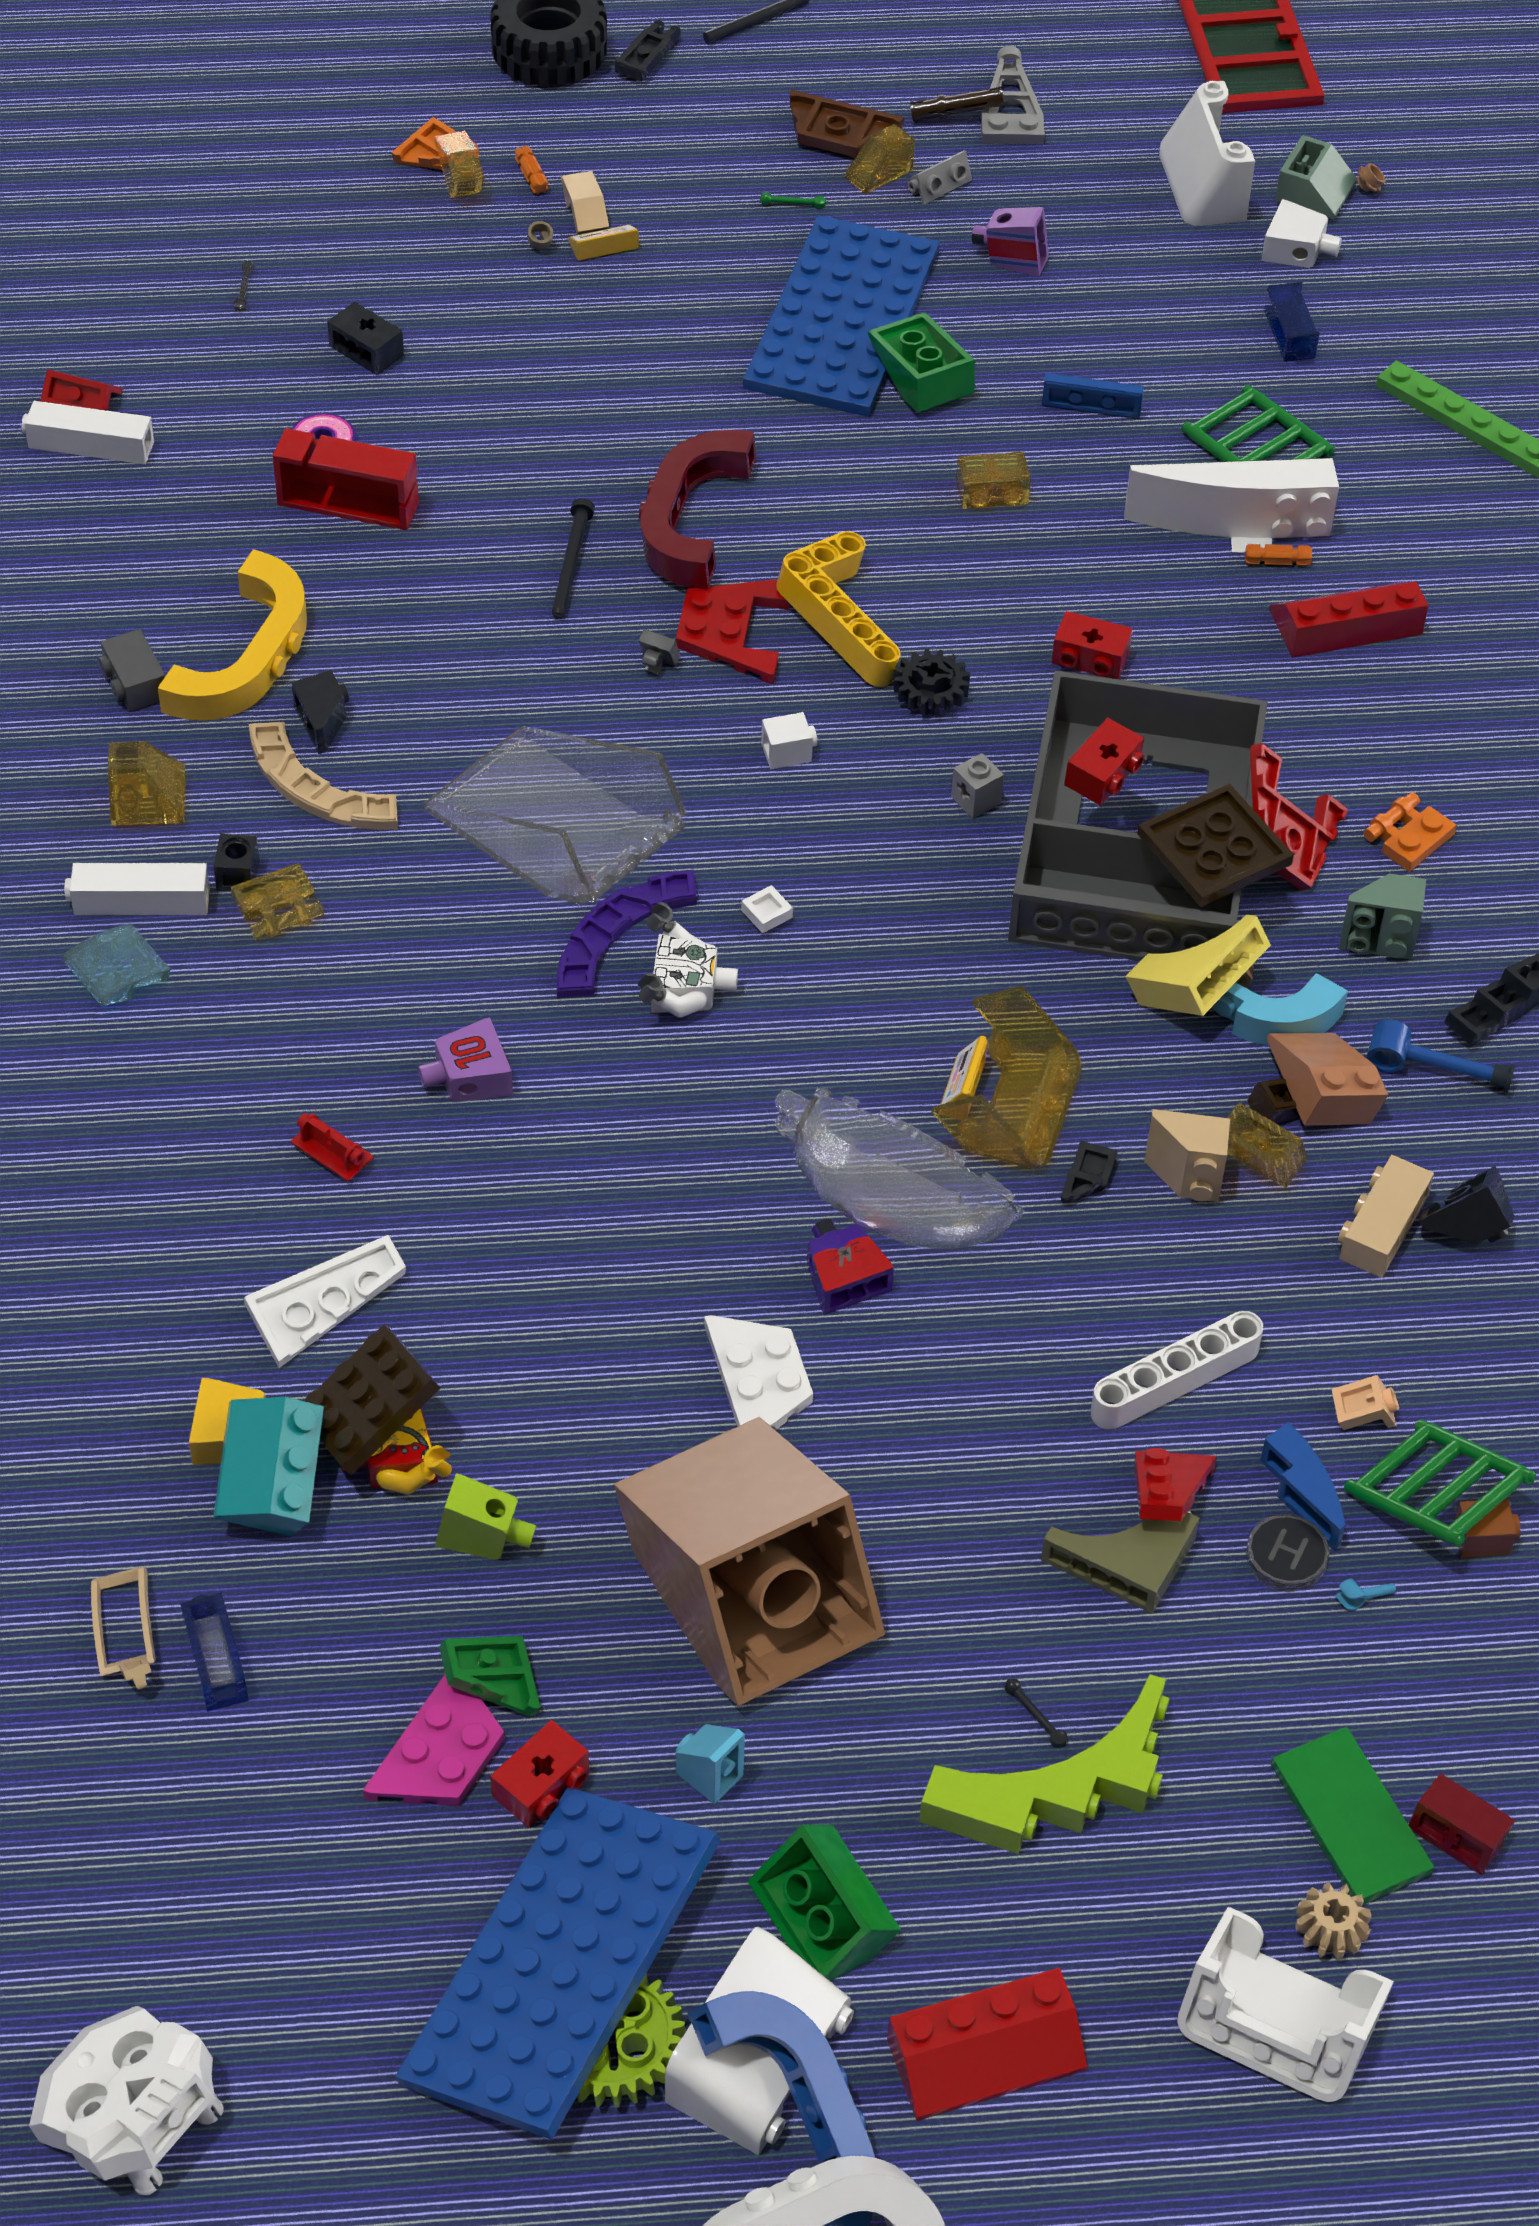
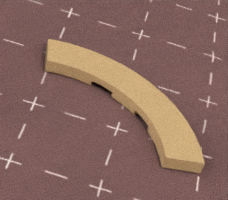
(313, 792)

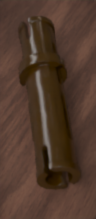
(957, 104)

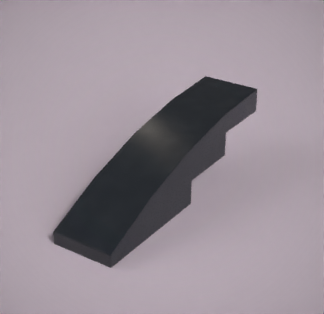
(1498, 1002)

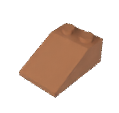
(1328, 1078)

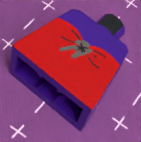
(846, 1266)

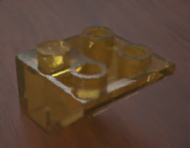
(145, 785)

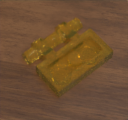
(274, 892)

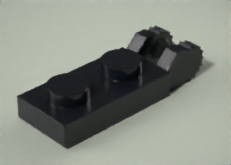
(647, 50)

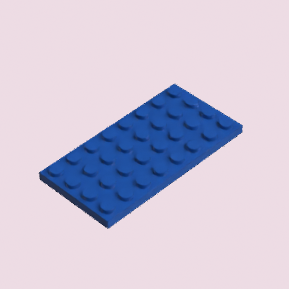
(837, 292)
(558, 1962)

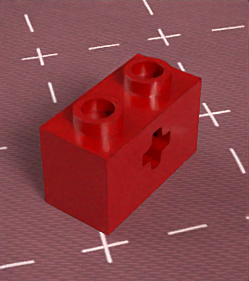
(1091, 645)
(1104, 761)
(540, 1773)

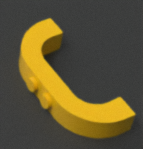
(234, 689)

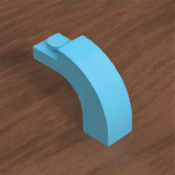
(1307, 1011)

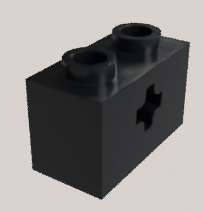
(365, 338)

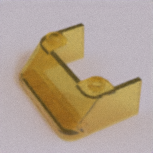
(1032, 1091)

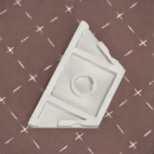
(759, 1370)

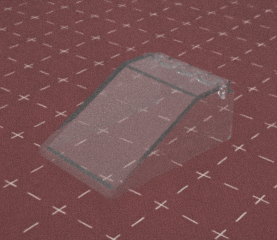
(564, 810)

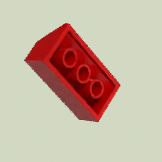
(1351, 618)
(987, 2044)

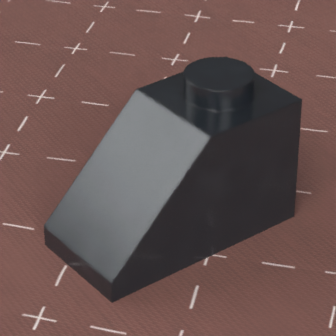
(320, 707)

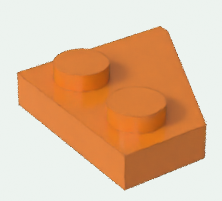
(421, 147)

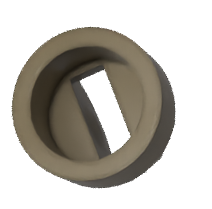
(546, 235)

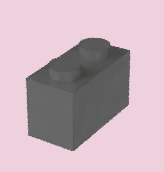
(132, 669)

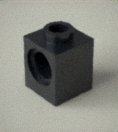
(235, 860)

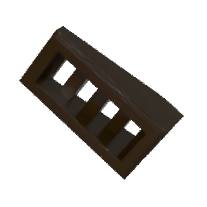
(1267, 1102)

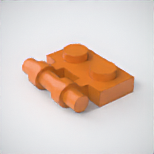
(1415, 840)

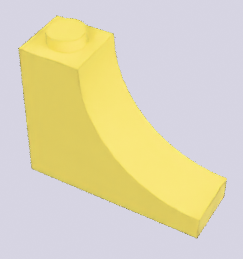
(1200, 975)

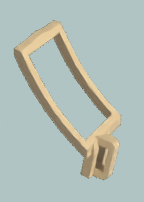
(135, 1667)

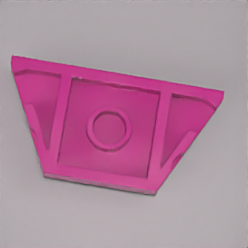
(439, 1750)

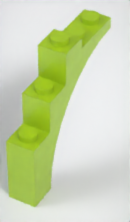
(1008, 1806)

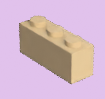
(1384, 1215)

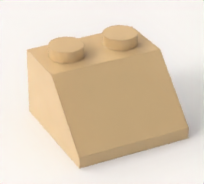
(1188, 1152)

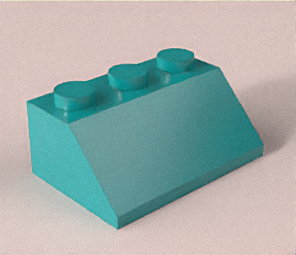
(269, 1463)

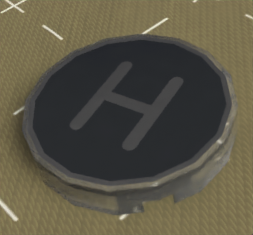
(1287, 1552)

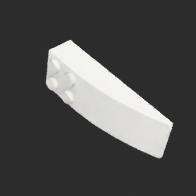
(1236, 498)

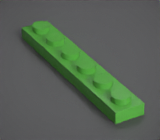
(1461, 416)

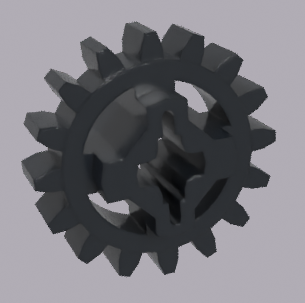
(931, 682)

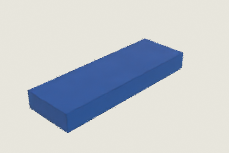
(1092, 395)

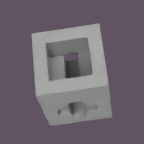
(980, 780)

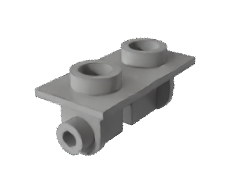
(941, 177)

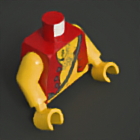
(407, 1459)

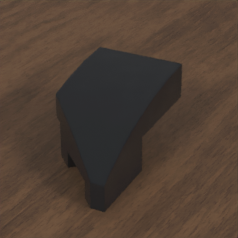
(1089, 1171)

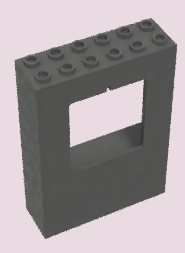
(1104, 885)

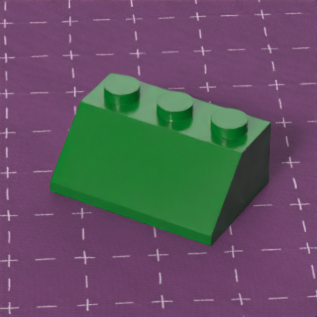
(823, 1902)

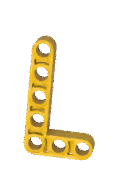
(810, 586)

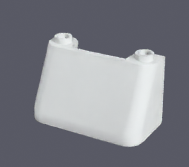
(1205, 174)
(1277, 2014)
(742, 2086)

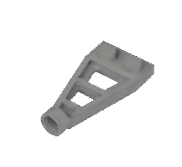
(1013, 128)

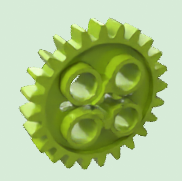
(653, 2032)

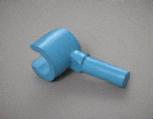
(1354, 1597)

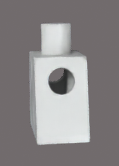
(1298, 236)

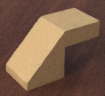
(586, 201)

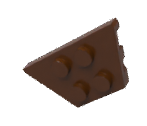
(836, 124)

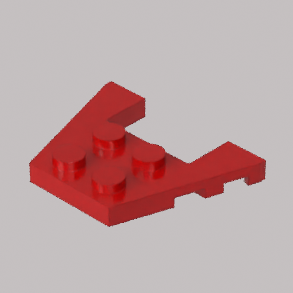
(718, 620)
(1297, 830)

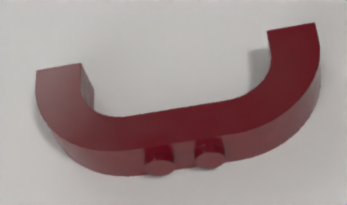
(699, 458)

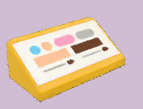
(604, 242)
(966, 1071)

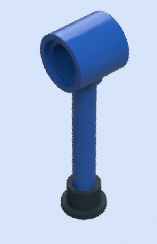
(1392, 1045)

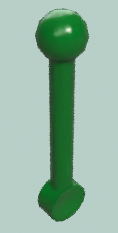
(818, 202)

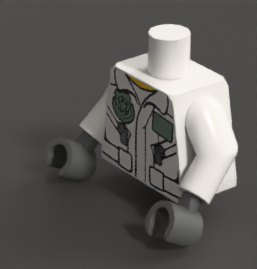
(683, 969)

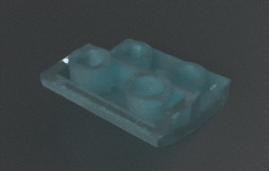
(116, 964)

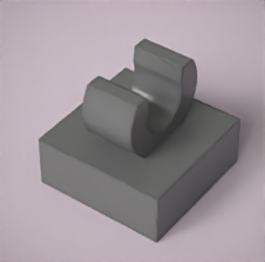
(658, 650)

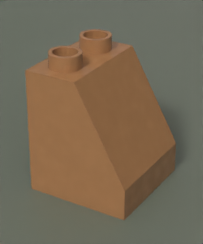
(753, 1558)

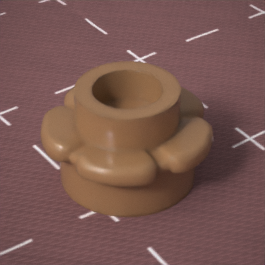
(1370, 178)

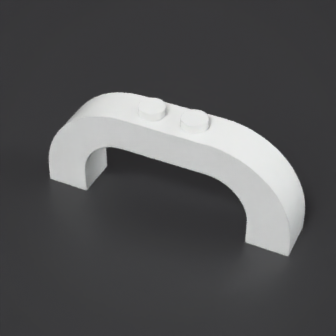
(831, 2191)

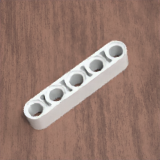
(1165, 1383)

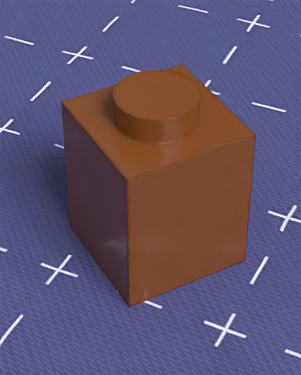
(1492, 1534)

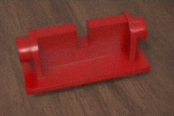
(330, 1147)

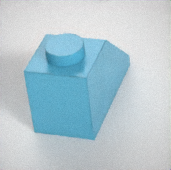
(711, 1760)

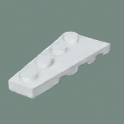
(316, 1300)

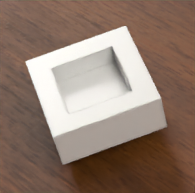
(767, 909)

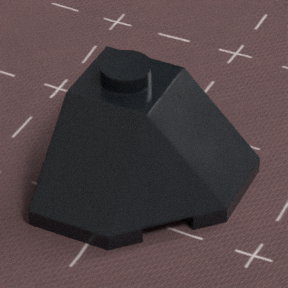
(1473, 1210)

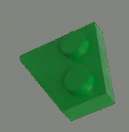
(492, 1670)

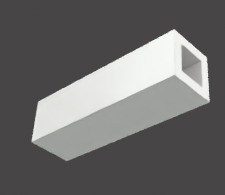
(88, 432)
(138, 888)

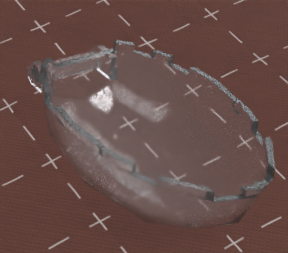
(892, 1174)

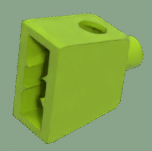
(481, 1520)

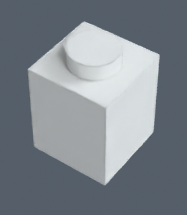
(788, 740)

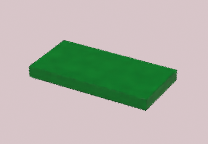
(1352, 1815)

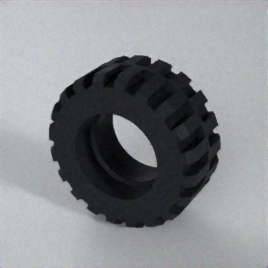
(549, 39)

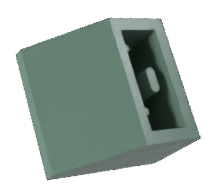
(1315, 177)
(1384, 917)

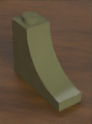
(1127, 1564)

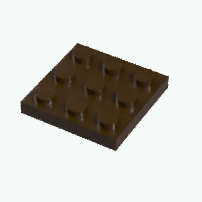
(1215, 844)
(370, 1398)

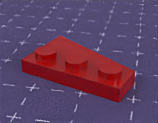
(1169, 1482)

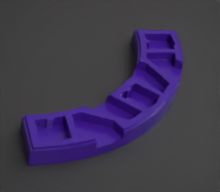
(611, 919)

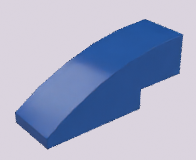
(1304, 1482)

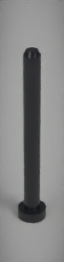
(582, 511)

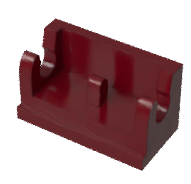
(1460, 1823)

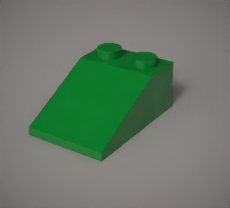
(924, 361)

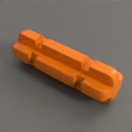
(531, 169)
(1278, 554)

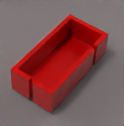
(346, 479)

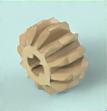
(1333, 1920)

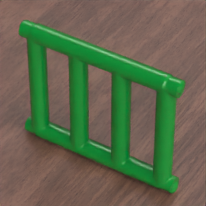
(1271, 413)
(1425, 1516)

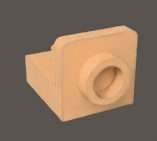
(1365, 1402)

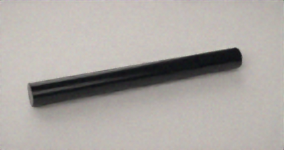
(751, 19)

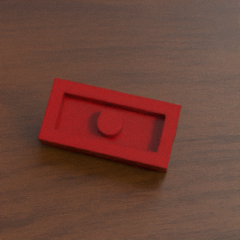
(77, 391)

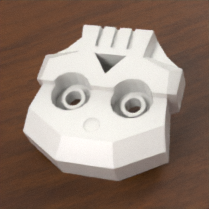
(125, 2095)

